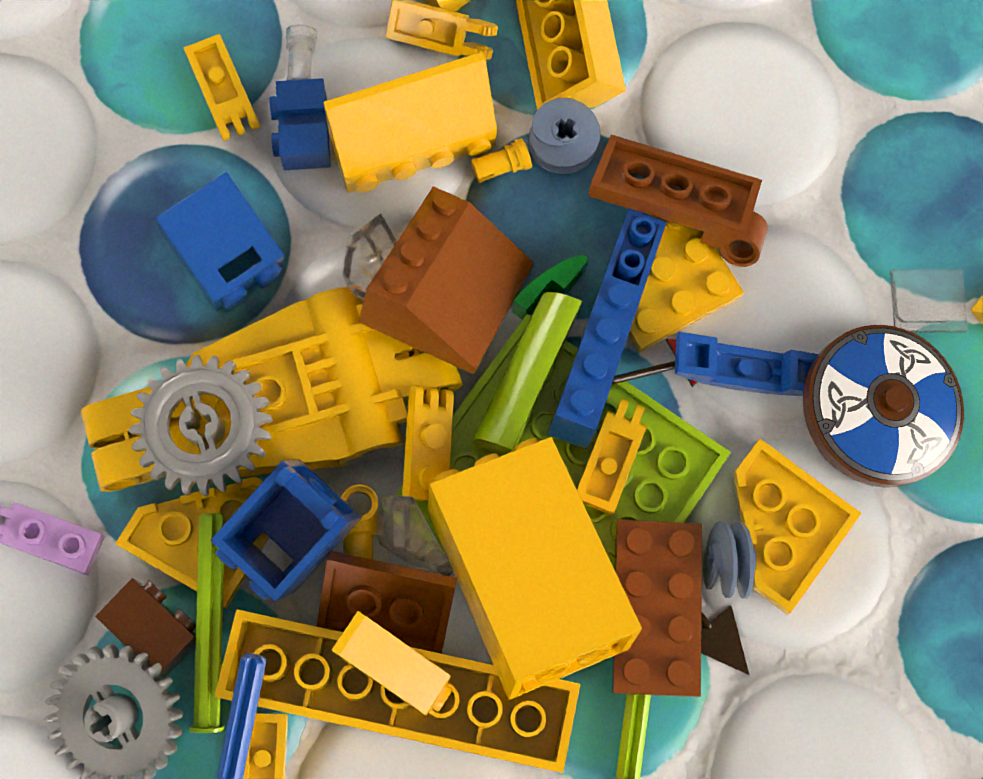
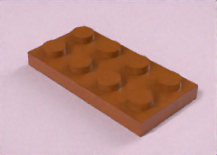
(663, 582)

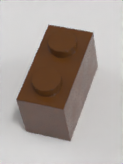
(148, 625)

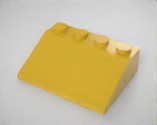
(412, 123)

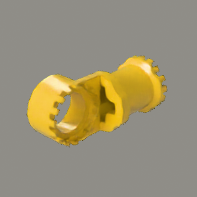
(360, 539)

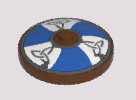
(883, 406)

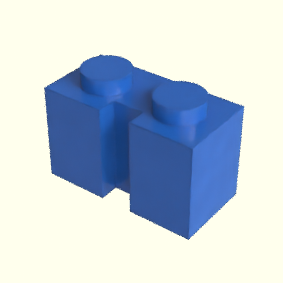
(302, 126)

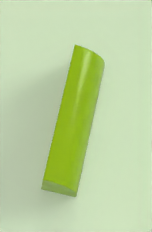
(527, 373)

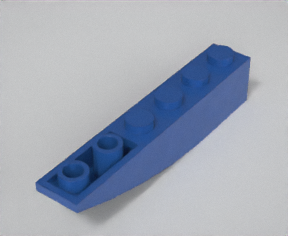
(607, 330)

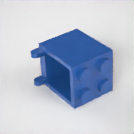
(212, 231)
(296, 514)

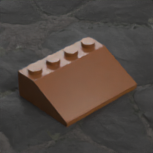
(446, 282)

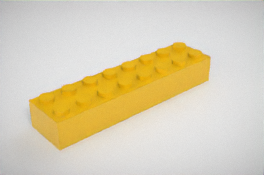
(477, 718)

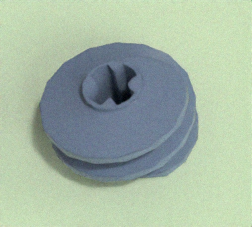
(561, 118)
(732, 556)

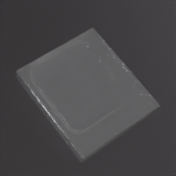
(929, 300)

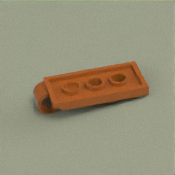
(710, 201)

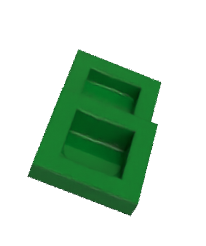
(556, 279)

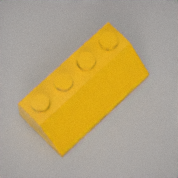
(571, 50)

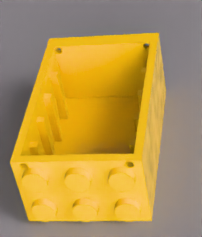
(531, 566)

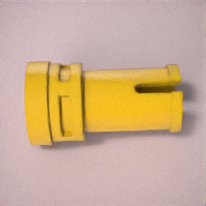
(510, 158)

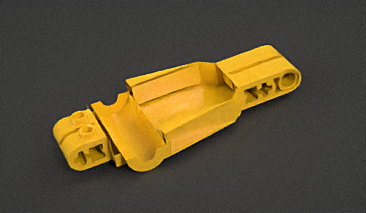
(328, 385)

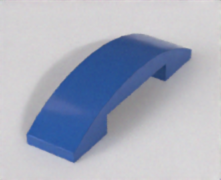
(739, 367)

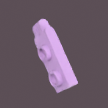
(50, 538)

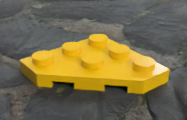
(682, 286)
(790, 522)
(169, 533)

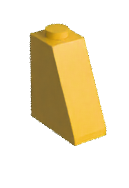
(393, 664)

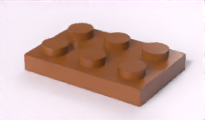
(398, 598)

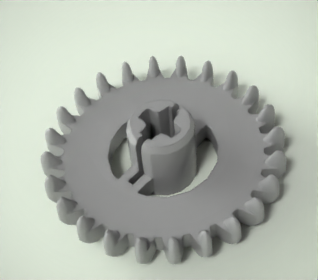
(212, 463)
(90, 729)

